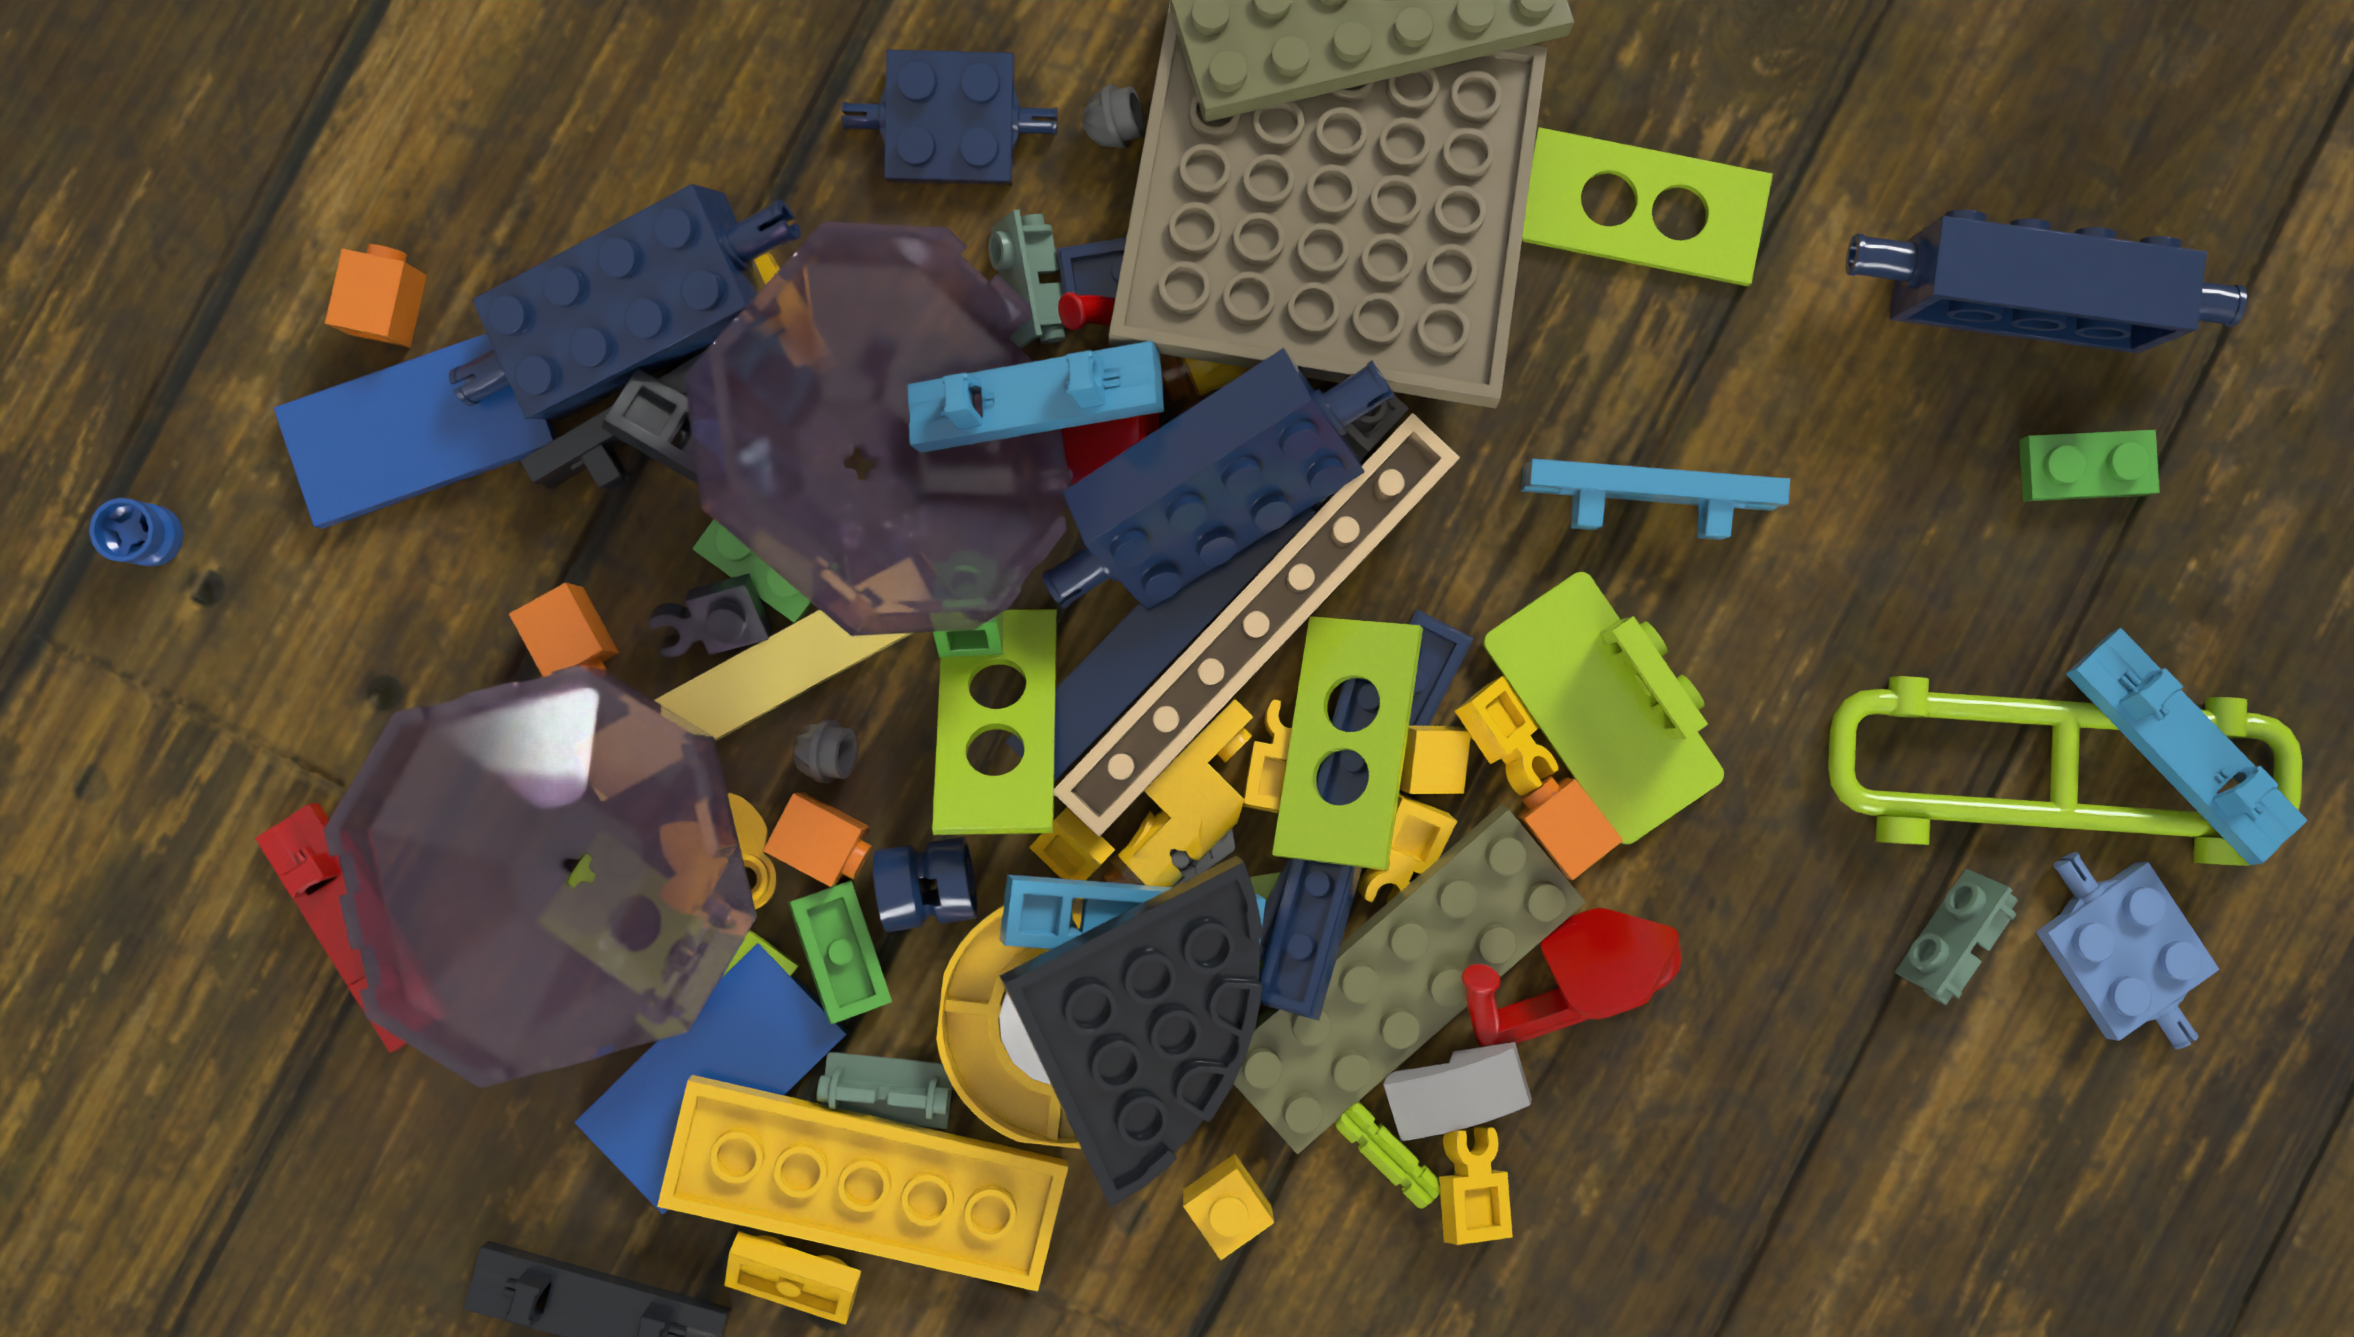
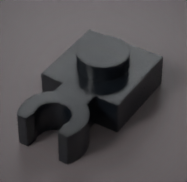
(719, 614)

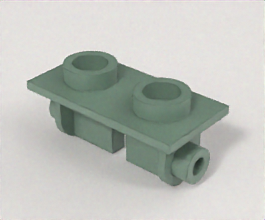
(1020, 252)
(1971, 914)
(887, 1088)

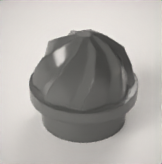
(1114, 117)
(825, 751)

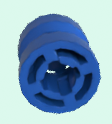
(120, 529)

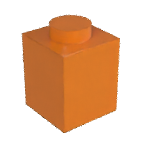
(376, 295)
(564, 630)
(1567, 825)
(819, 840)

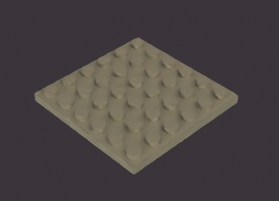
(1338, 226)

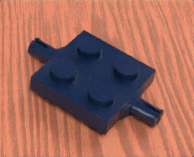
(949, 117)

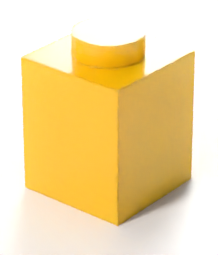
(1227, 1206)

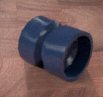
(903, 889)

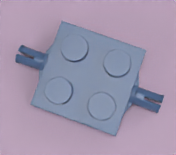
(2127, 950)

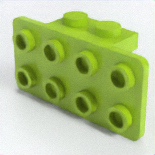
(1608, 704)

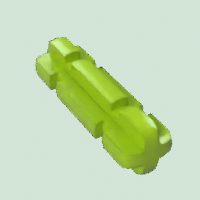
(1389, 1155)

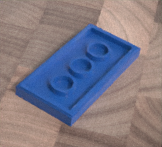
(401, 435)
(751, 1033)

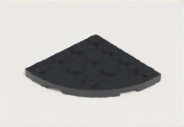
(1147, 1021)

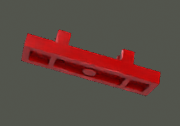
(301, 859)

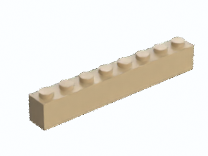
(1255, 625)

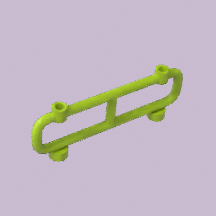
(1907, 816)

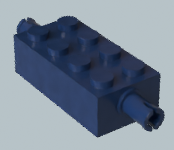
(2047, 282)
(622, 303)
(1214, 481)

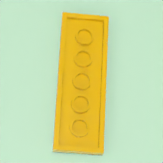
(863, 1183)

